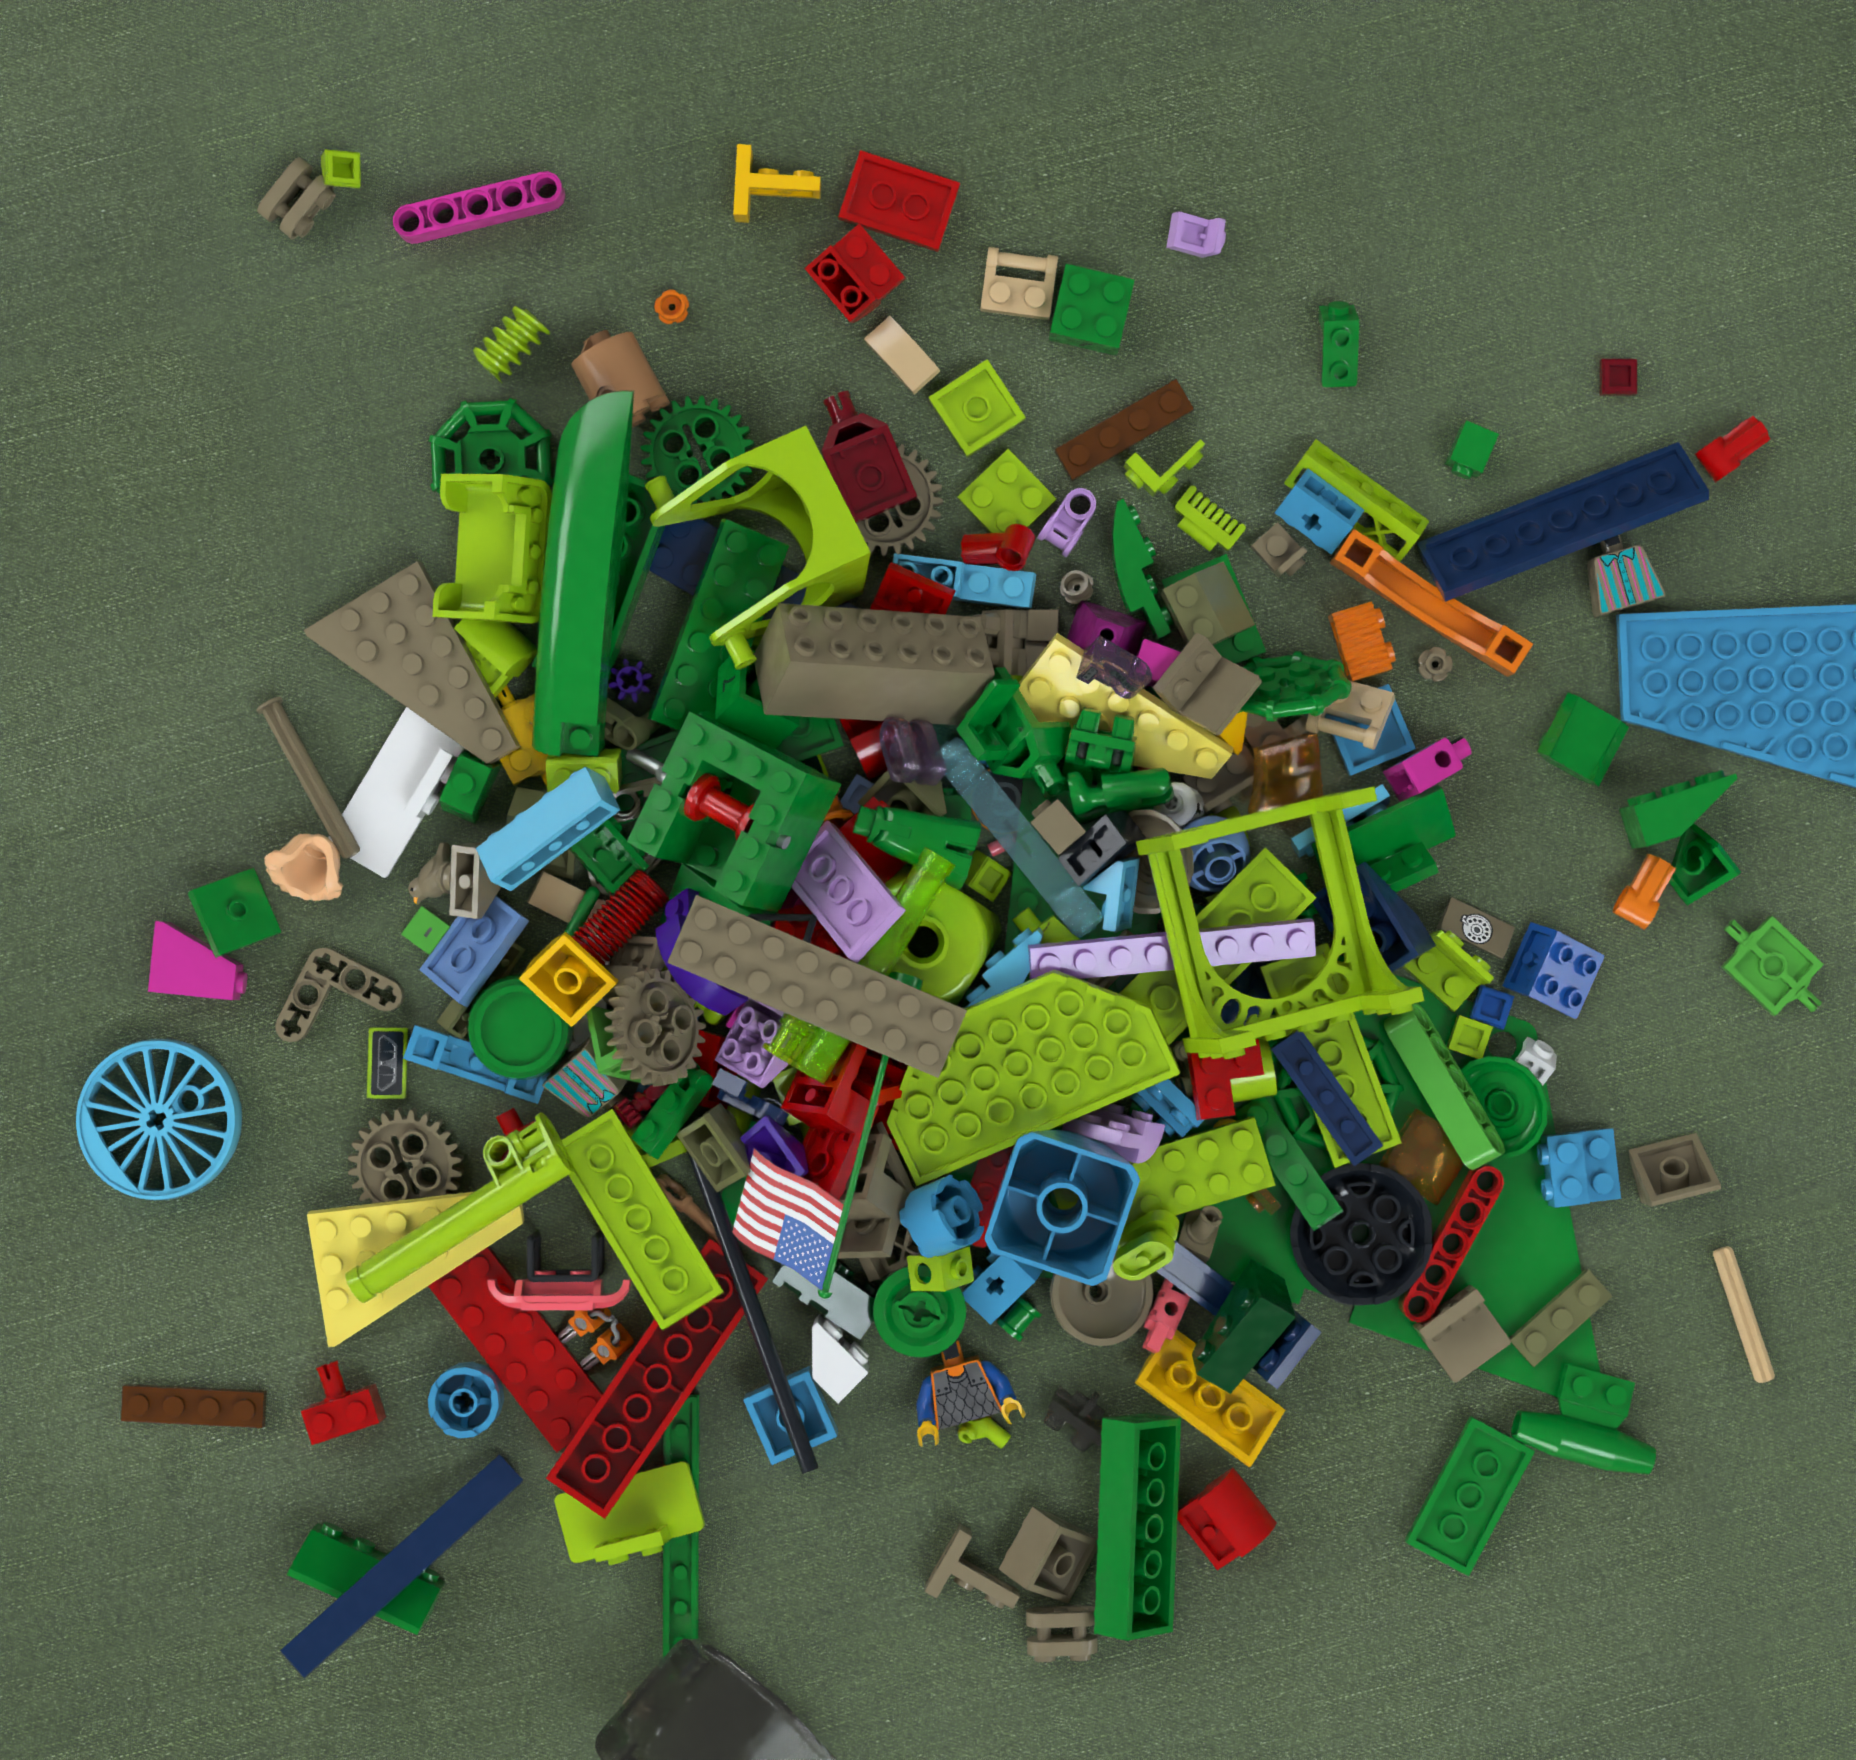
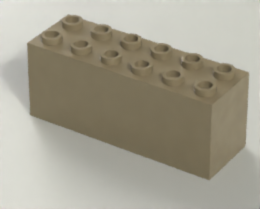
(871, 664)

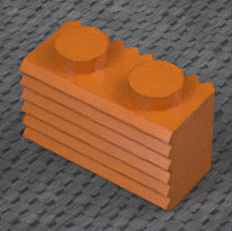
(1361, 641)

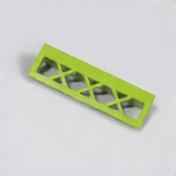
(1367, 494)

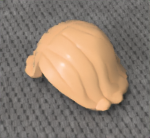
(306, 867)

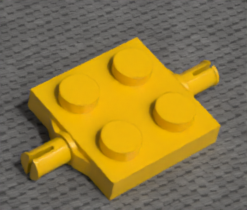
(524, 761)

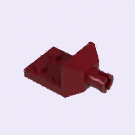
(864, 461)

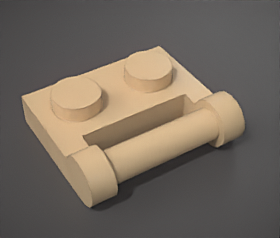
(1018, 295)
(1363, 705)

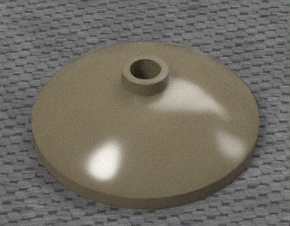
(1107, 1317)

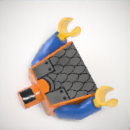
(962, 1393)

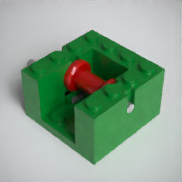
(742, 839)

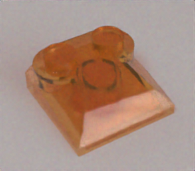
(1424, 1157)

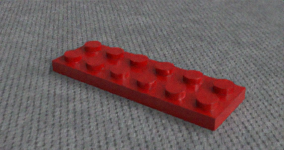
(519, 1348)

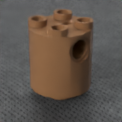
(618, 365)

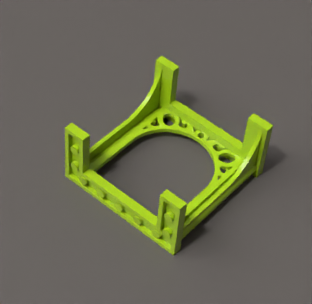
(1369, 979)

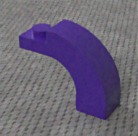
(700, 989)

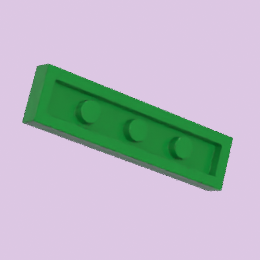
(1292, 1165)

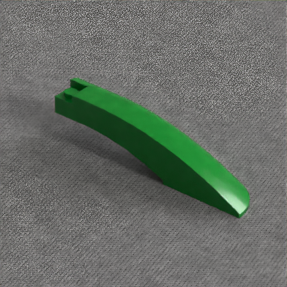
(582, 577)

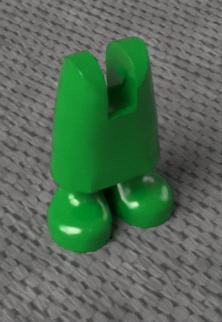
(1119, 793)

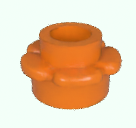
(665, 300)

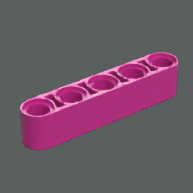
(462, 202)

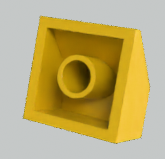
(567, 978)

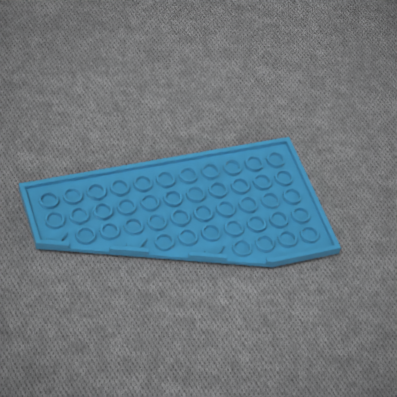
(1747, 682)

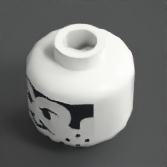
(1185, 805)

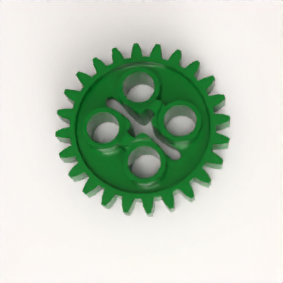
(726, 440)

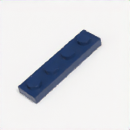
(1326, 1097)

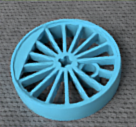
(99, 1154)

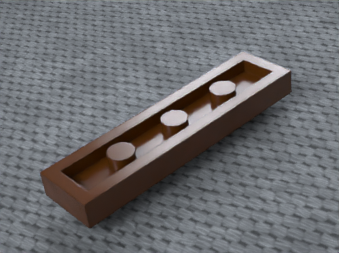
(1124, 430)
(193, 1405)

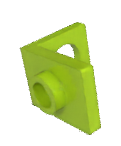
(946, 1271)

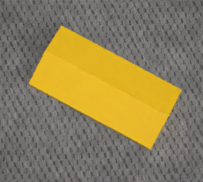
(1234, 1421)

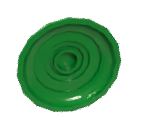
(1511, 1101)

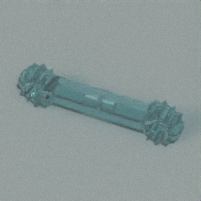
(1019, 839)

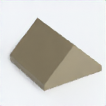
(1672, 1170)

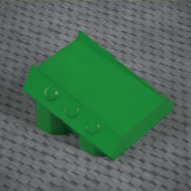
(1582, 740)

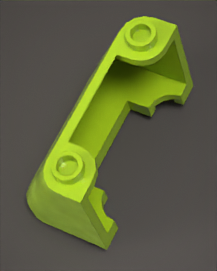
(497, 547)

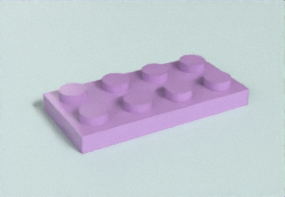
(845, 893)

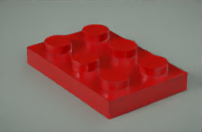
(899, 201)

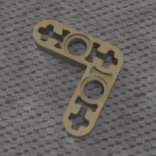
(323, 983)

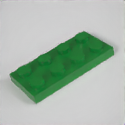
(1469, 1496)

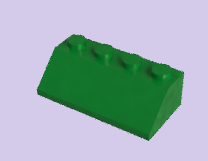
(337, 1562)

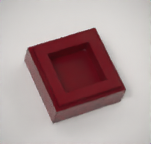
(1618, 377)

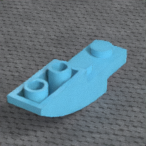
(975, 582)
(1008, 969)

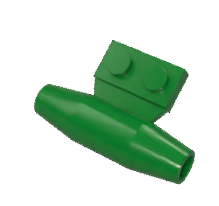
(1585, 1429)

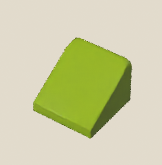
(341, 168)
(986, 876)

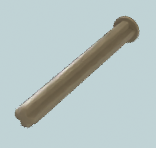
(309, 777)

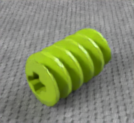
(510, 342)

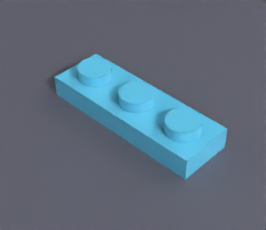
(1302, 842)

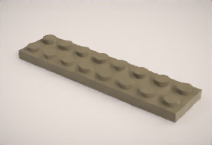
(817, 986)

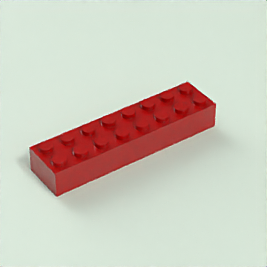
(648, 1395)

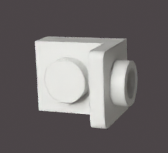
(1538, 1058)

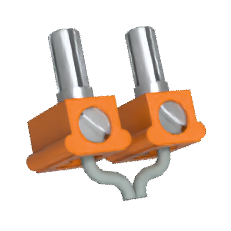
(609, 1344)

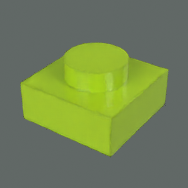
(1469, 1037)

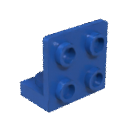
(1553, 969)

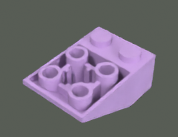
(743, 1045)

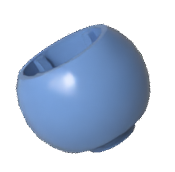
(1217, 862)

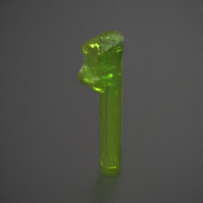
(818, 1050)

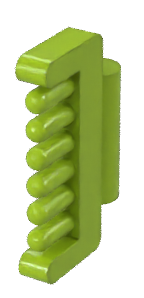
(1204, 529)

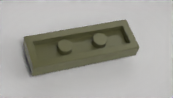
(1560, 1317)

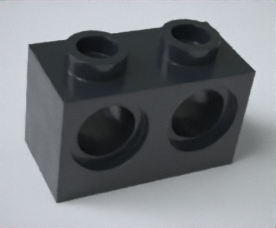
(1101, 847)

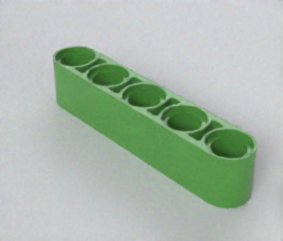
(1444, 1087)

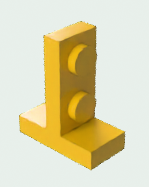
(768, 183)

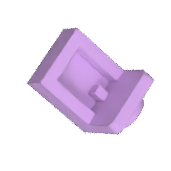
(1196, 235)

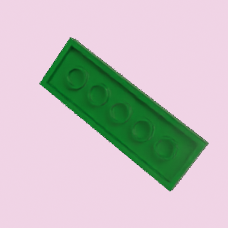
(734, 578)

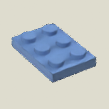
(473, 950)

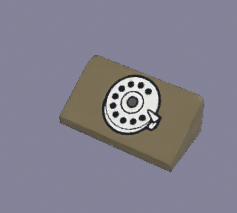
(1476, 928)

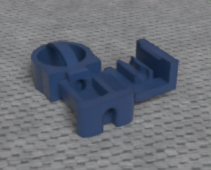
(732, 1093)

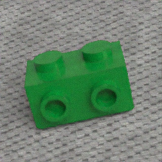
(609, 855)

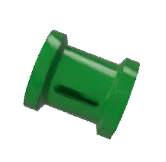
(1019, 1318)

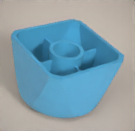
(1070, 1241)

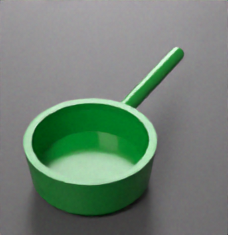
(514, 1028)

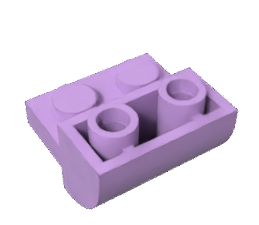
(1130, 1136)

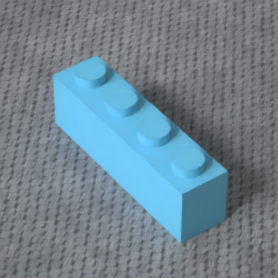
(547, 828)

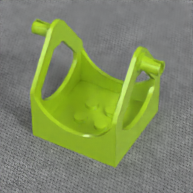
(806, 502)

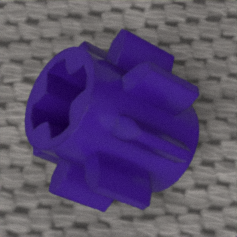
(629, 670)

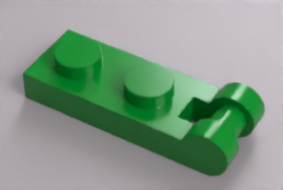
(672, 1111)

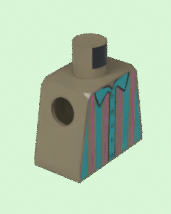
(1621, 578)
(580, 1084)

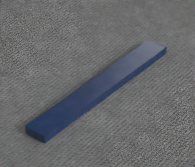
(401, 1567)

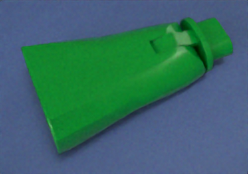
(907, 832)

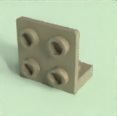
(1206, 686)
(1462, 1333)

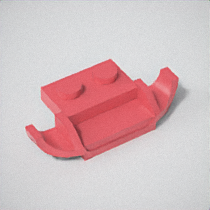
(559, 1295)

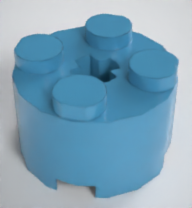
(942, 1216)
(451, 1412)

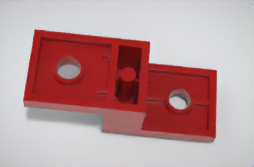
(834, 1120)

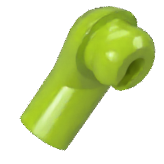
(983, 1428)

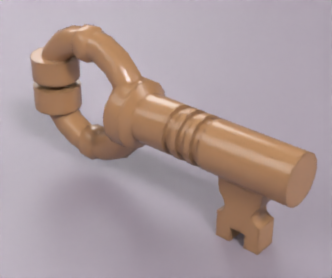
(686, 1204)

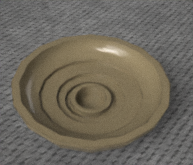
(1153, 825)

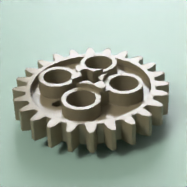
(912, 525)
(654, 1028)
(436, 1154)

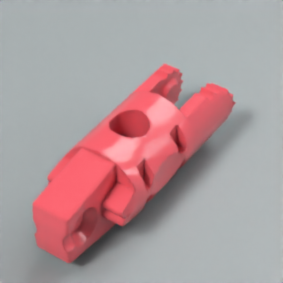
(1159, 1322)

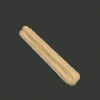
(1743, 1314)

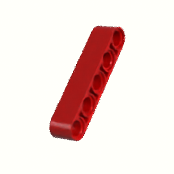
(1466, 1233)

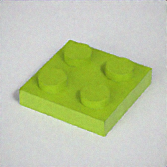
(977, 408)
(1006, 495)

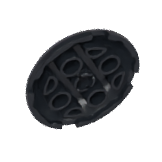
(1389, 1257)

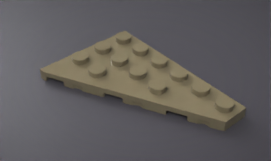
(418, 661)

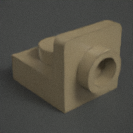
(1279, 551)

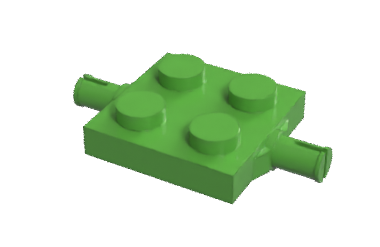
(1772, 965)

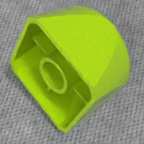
(965, 940)

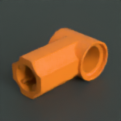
(1640, 900)

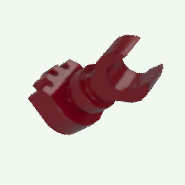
(630, 1111)

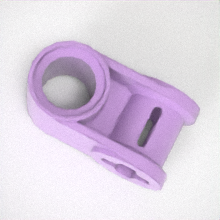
(1068, 523)

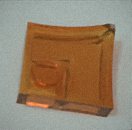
(1286, 772)

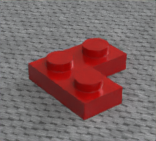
(1212, 1080)

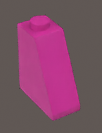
(189, 968)

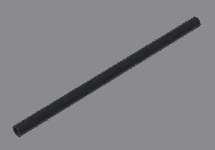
(757, 1322)

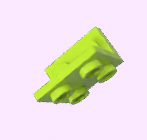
(1449, 970)

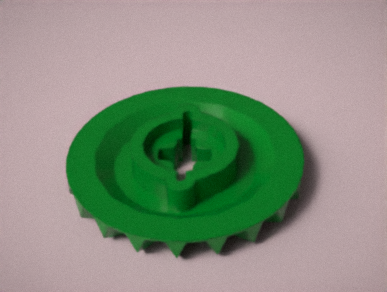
(911, 1335)

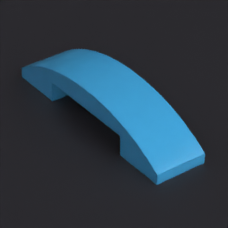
(457, 1057)

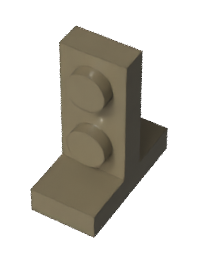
(968, 1574)

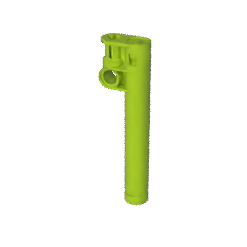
(532, 1165)

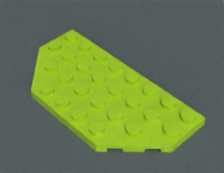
(1026, 1068)

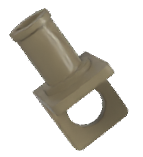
(1200, 1231)

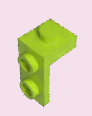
(1142, 475)

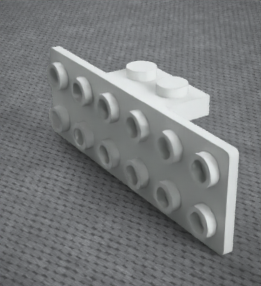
(399, 791)

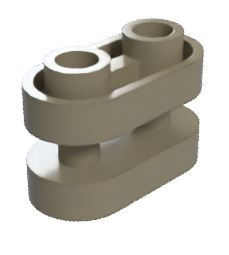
(298, 219)
(1048, 1646)

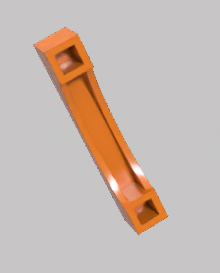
(1463, 626)

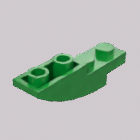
(1130, 557)

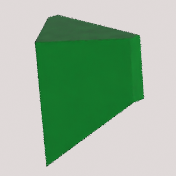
(1700, 865)

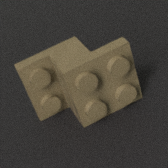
(874, 1207)

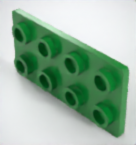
(1399, 836)

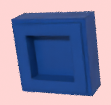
(1491, 1007)

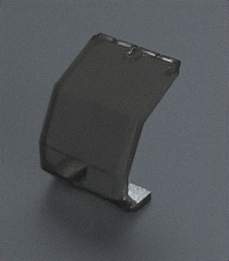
(706, 1709)

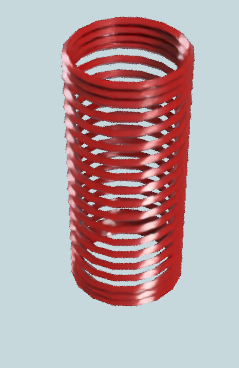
(649, 893)

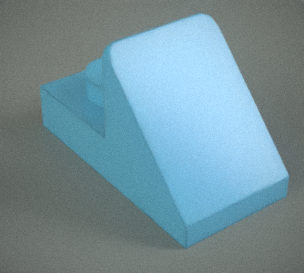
(1119, 885)

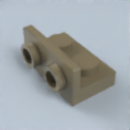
(1232, 778)

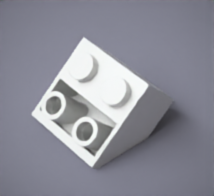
(834, 1361)

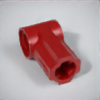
(1726, 452)
(1005, 549)

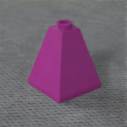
(1094, 620)

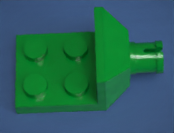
(1032, 744)

